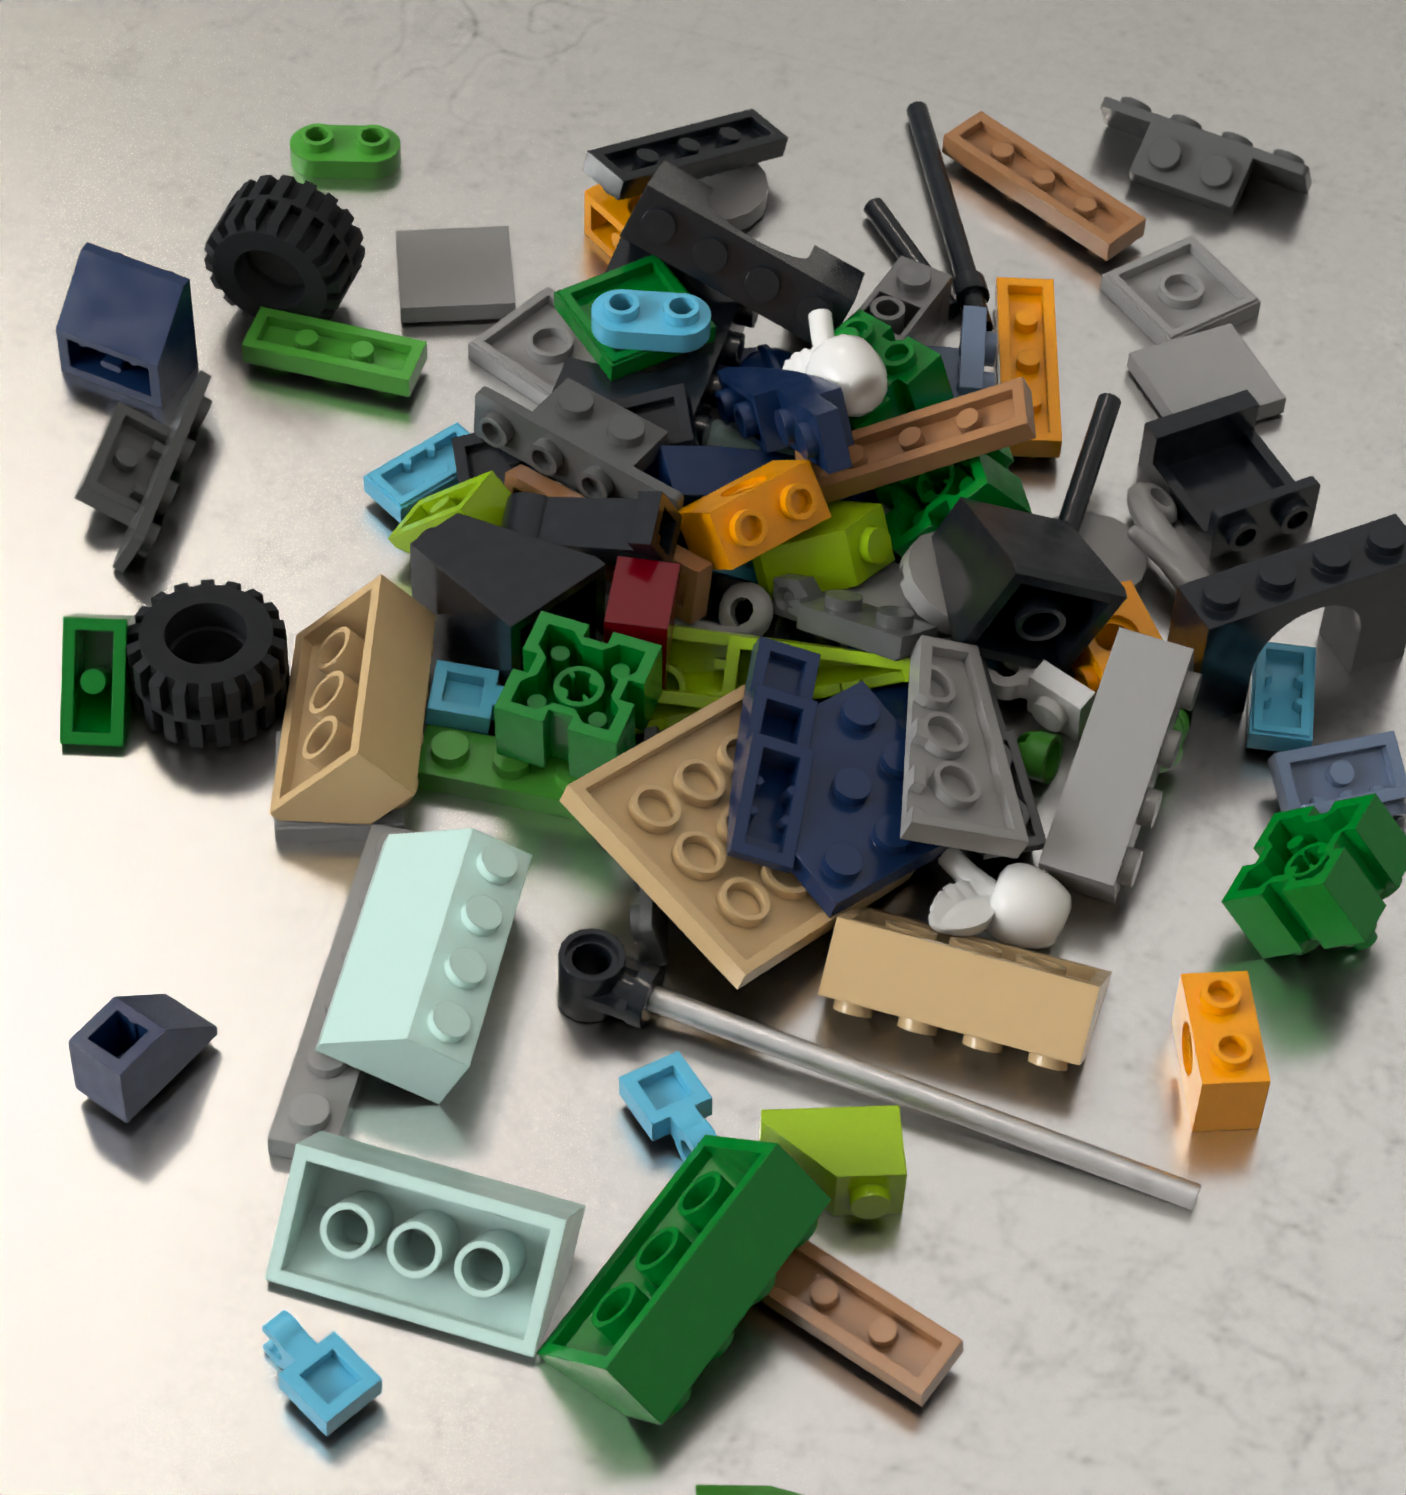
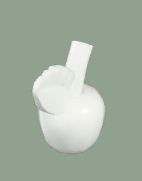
(845, 362)
(1018, 908)

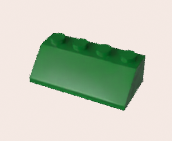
(686, 1276)

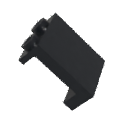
(1225, 476)

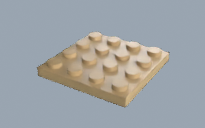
(667, 826)

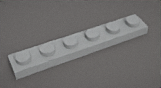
(319, 1088)

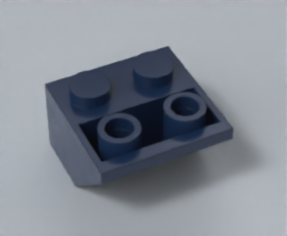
(127, 326)

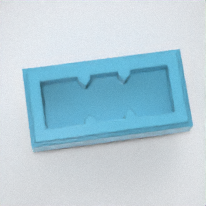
(415, 473)
(1282, 698)

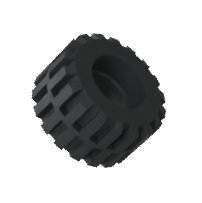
(284, 249)
(208, 699)

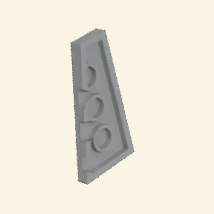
(955, 758)

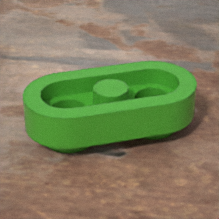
(345, 151)

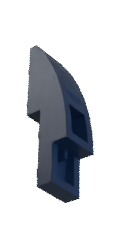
(786, 410)

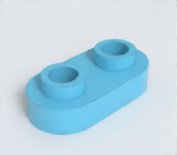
(650, 320)

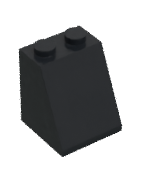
(494, 584)
(1022, 585)

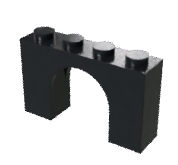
(684, 231)
(696, 371)
(1238, 610)

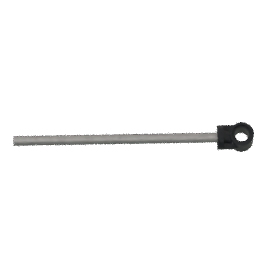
(603, 982)

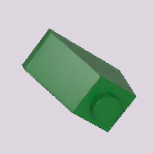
(95, 679)

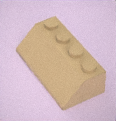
(355, 709)
(964, 986)

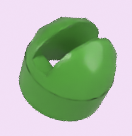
(1041, 754)

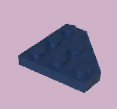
(854, 804)

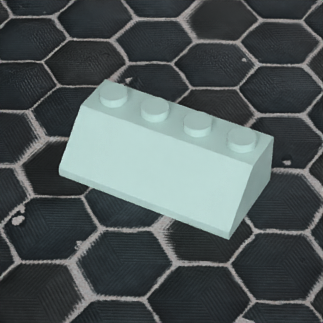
(425, 958)
(424, 1242)

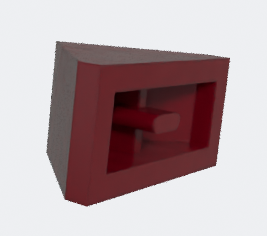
(644, 603)

